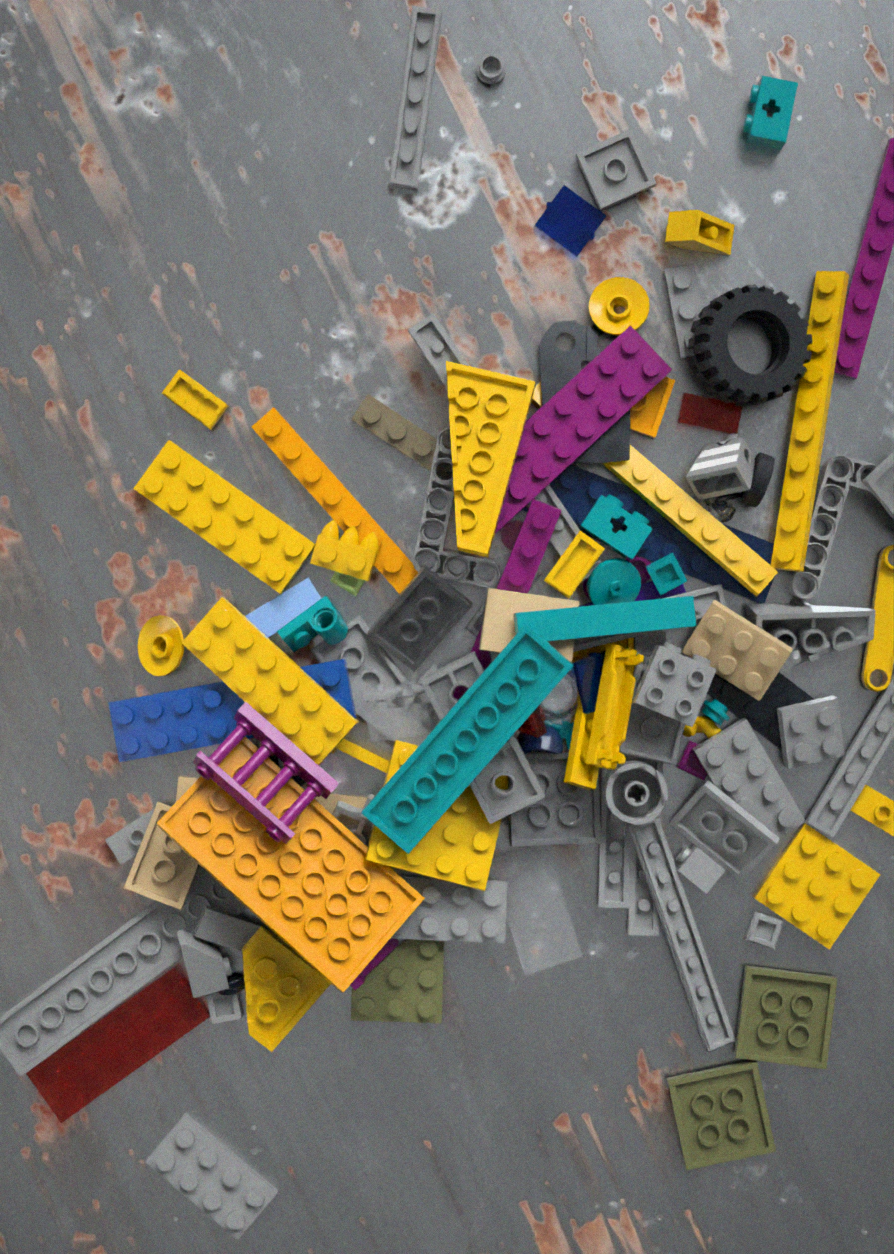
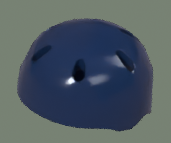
(548, 742)

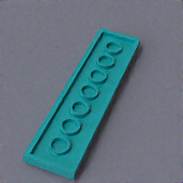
(467, 738)

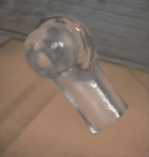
(720, 511)

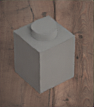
(698, 868)

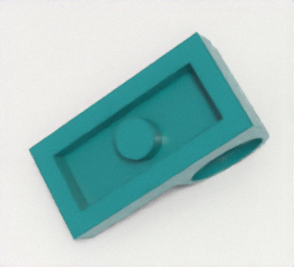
(313, 623)

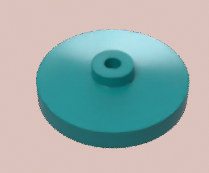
(613, 582)

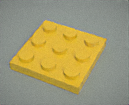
(816, 885)

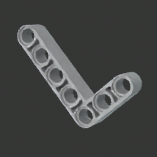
(830, 515)
(442, 516)

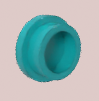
(715, 711)

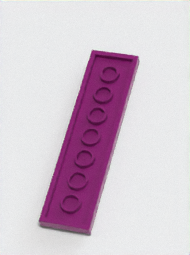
(580, 416)

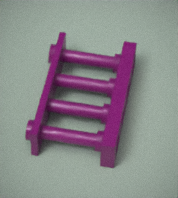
(271, 743)

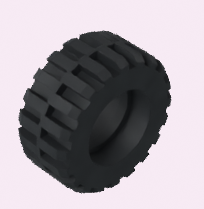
(785, 333)

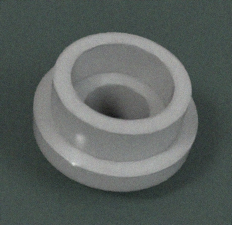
(491, 59)

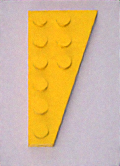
(485, 435)

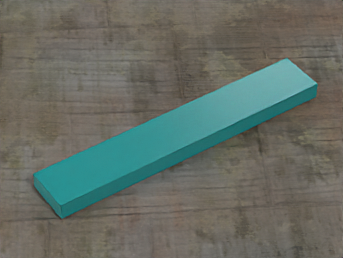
(609, 618)

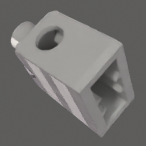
(722, 468)

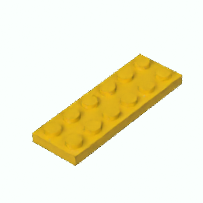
(225, 517)
(269, 681)

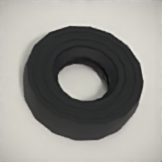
(761, 477)

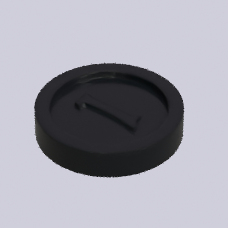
(235, 983)

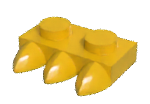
(345, 554)

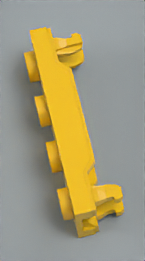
(613, 707)

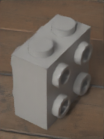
(674, 684)

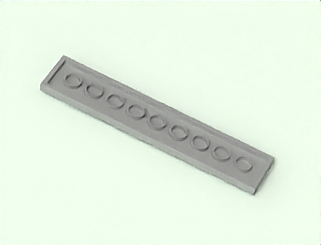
(106, 975)

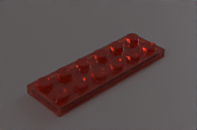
(118, 1044)

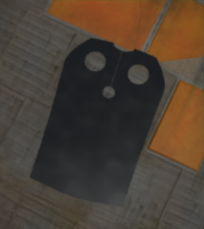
(561, 366)

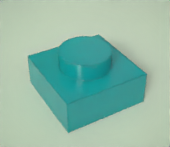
(666, 573)

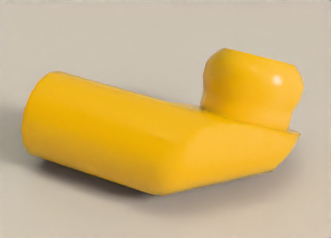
(704, 725)

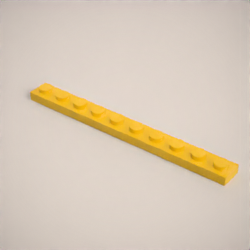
(809, 422)
(689, 518)

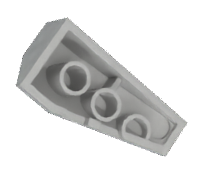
(813, 628)

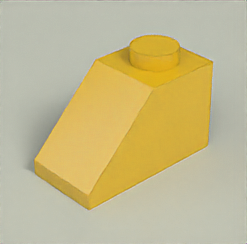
(699, 232)

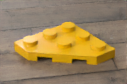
(276, 987)

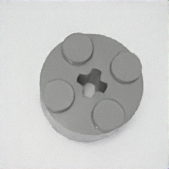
(649, 801)

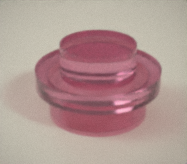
(510, 533)

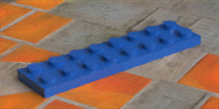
(200, 714)

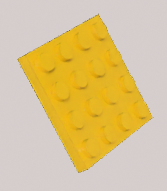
(454, 849)

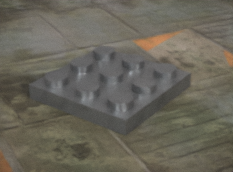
(564, 816)

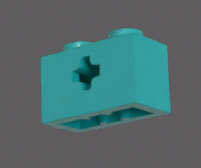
(778, 96)
(623, 542)

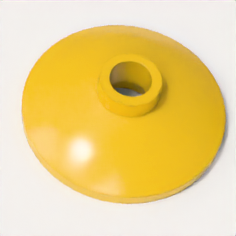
(616, 293)
(160, 645)

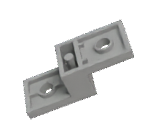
(508, 761)

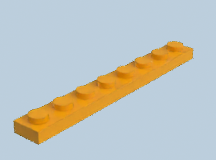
(333, 495)

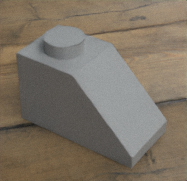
(204, 965)

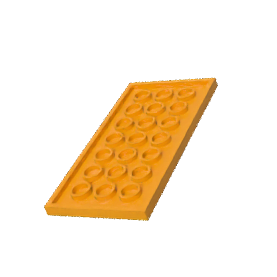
(306, 891)

